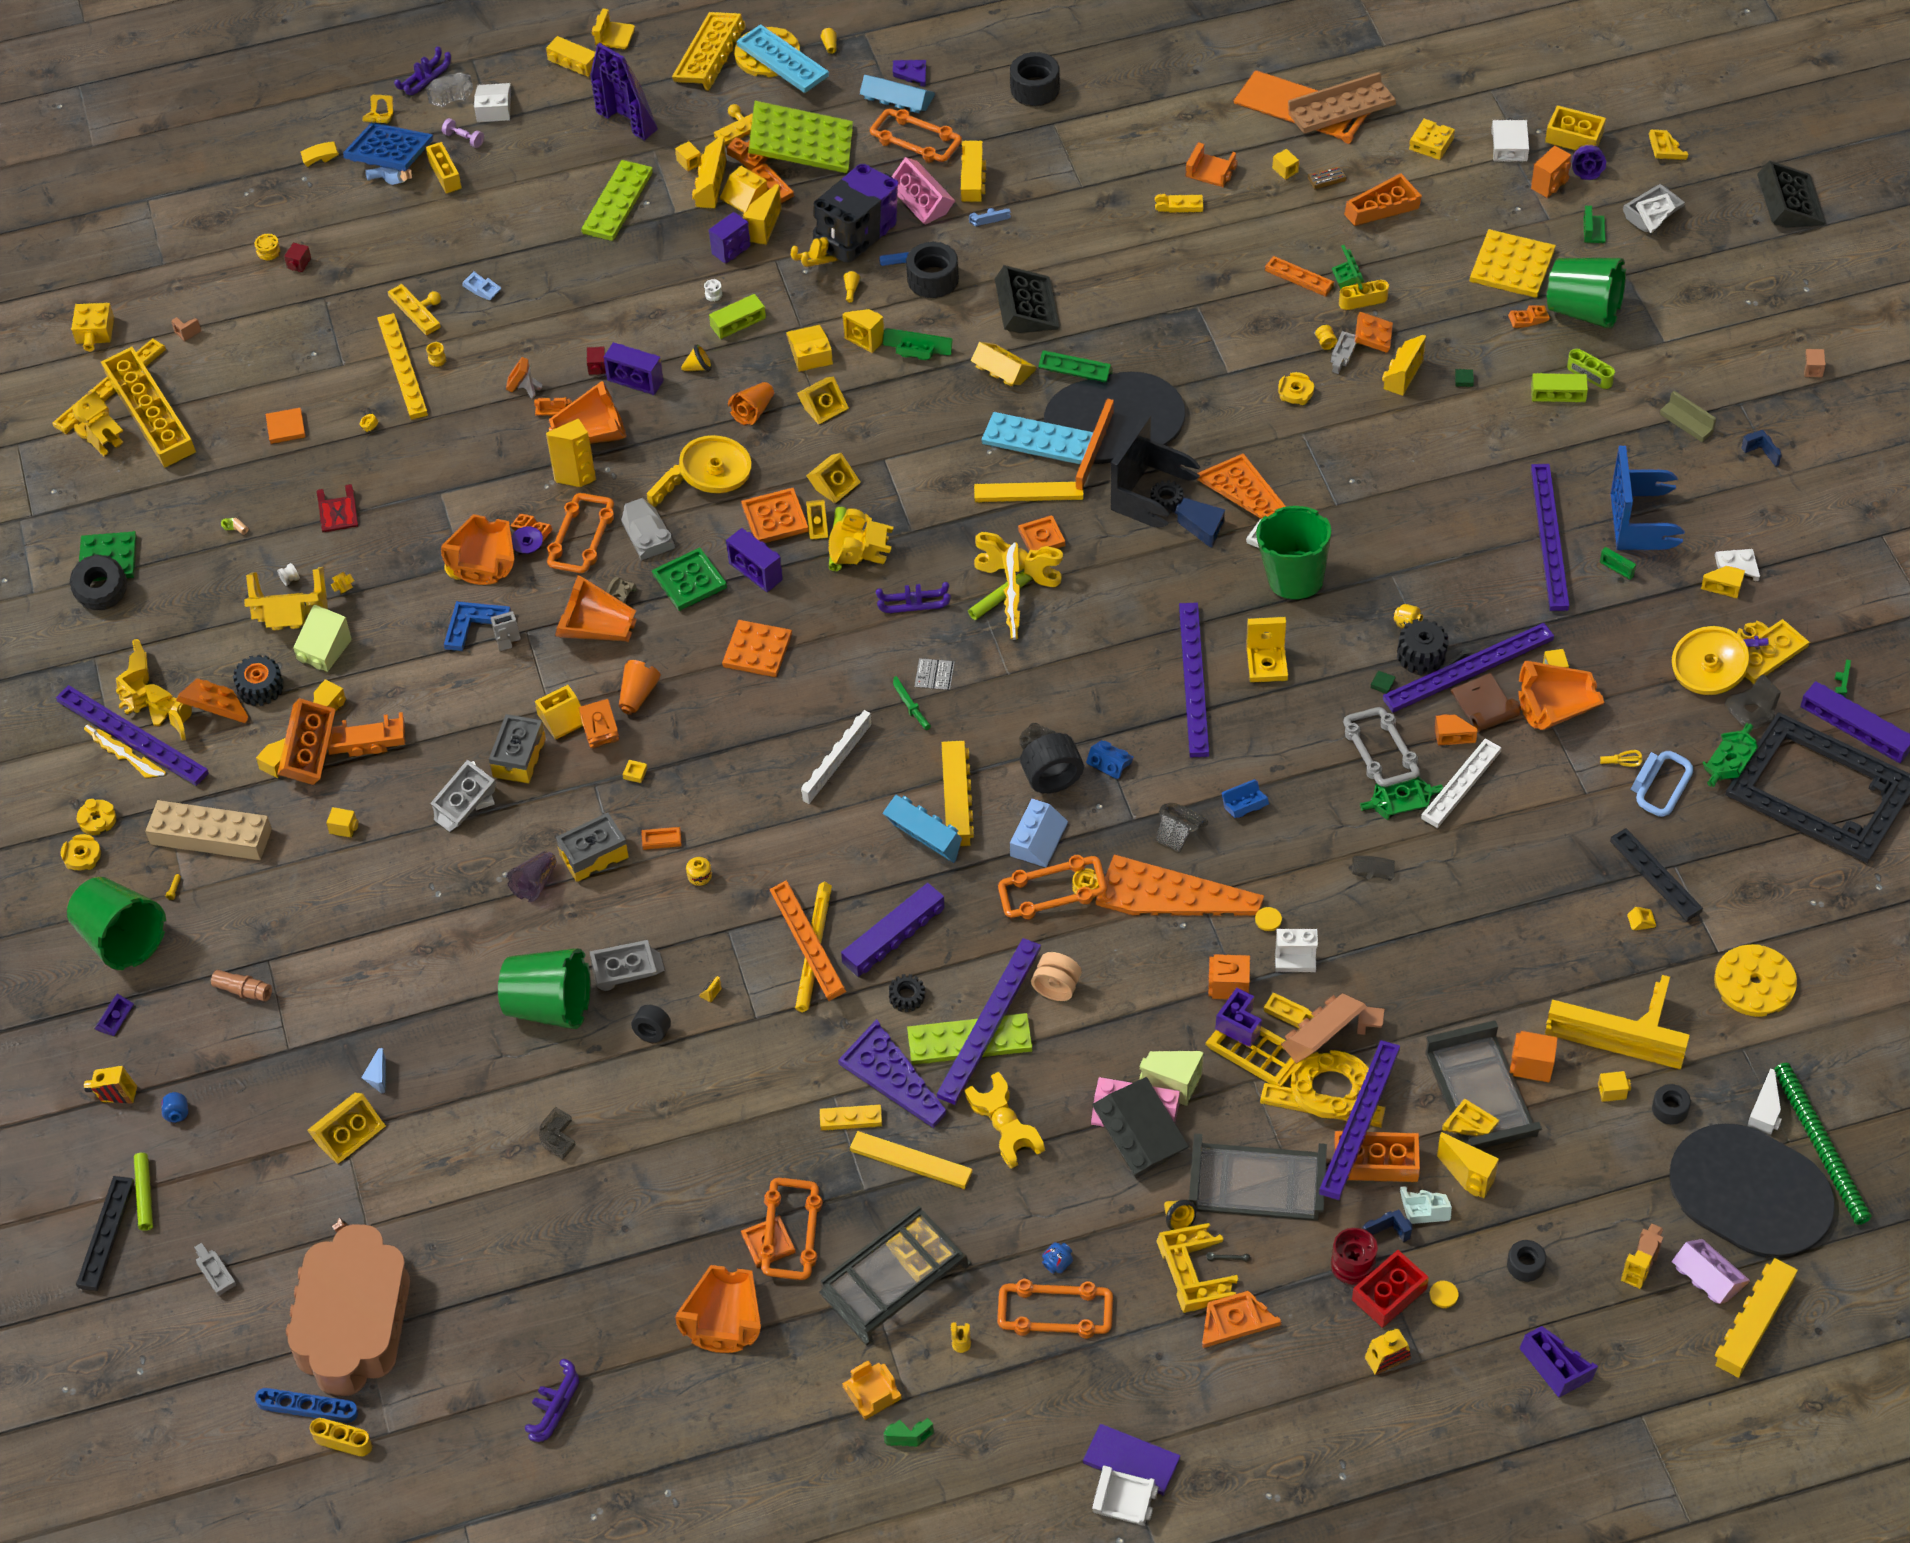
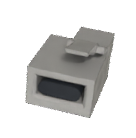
(505, 630)

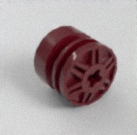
(1353, 1255)

